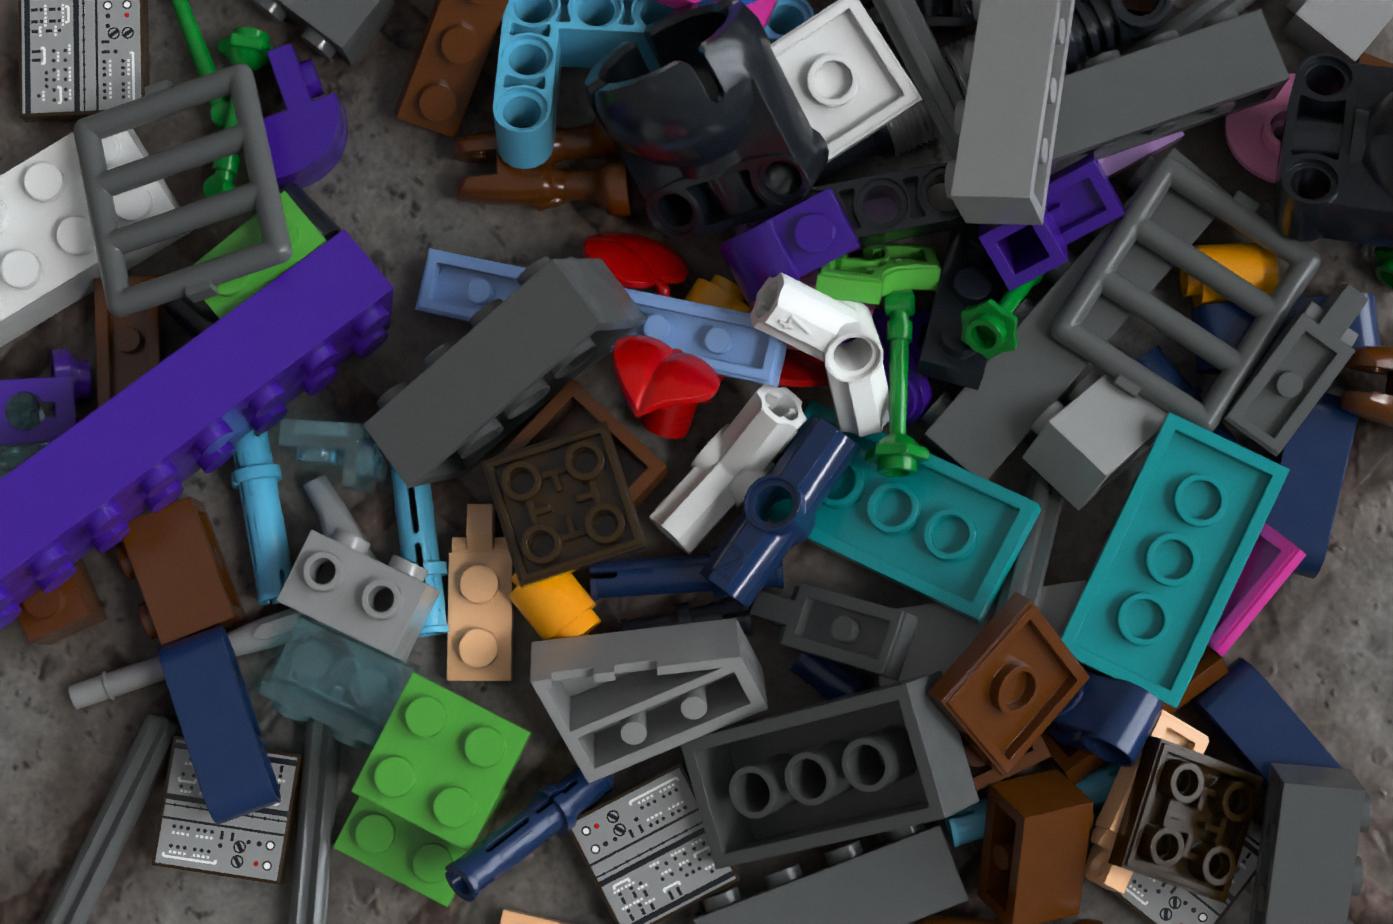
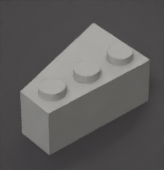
(645, 689)

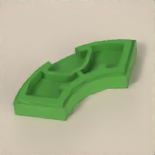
(879, 273)

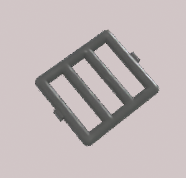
(262, 192)
(1136, 225)

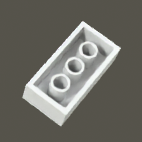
(48, 233)

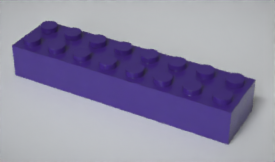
(186, 416)

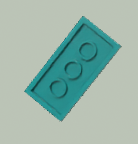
(928, 532)
(1172, 558)

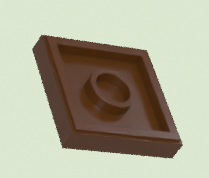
(1009, 684)

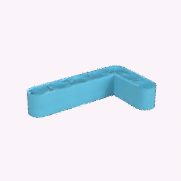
(555, 34)

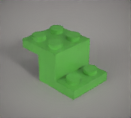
(430, 786)

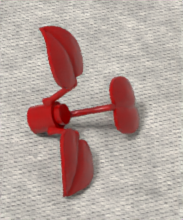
(654, 378)

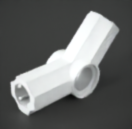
(817, 327)
(729, 466)

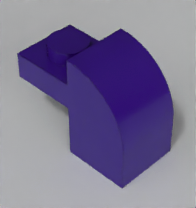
(311, 132)
(1076, 204)
(790, 243)

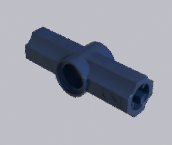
(802, 474)

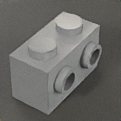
(1092, 438)
(359, 594)

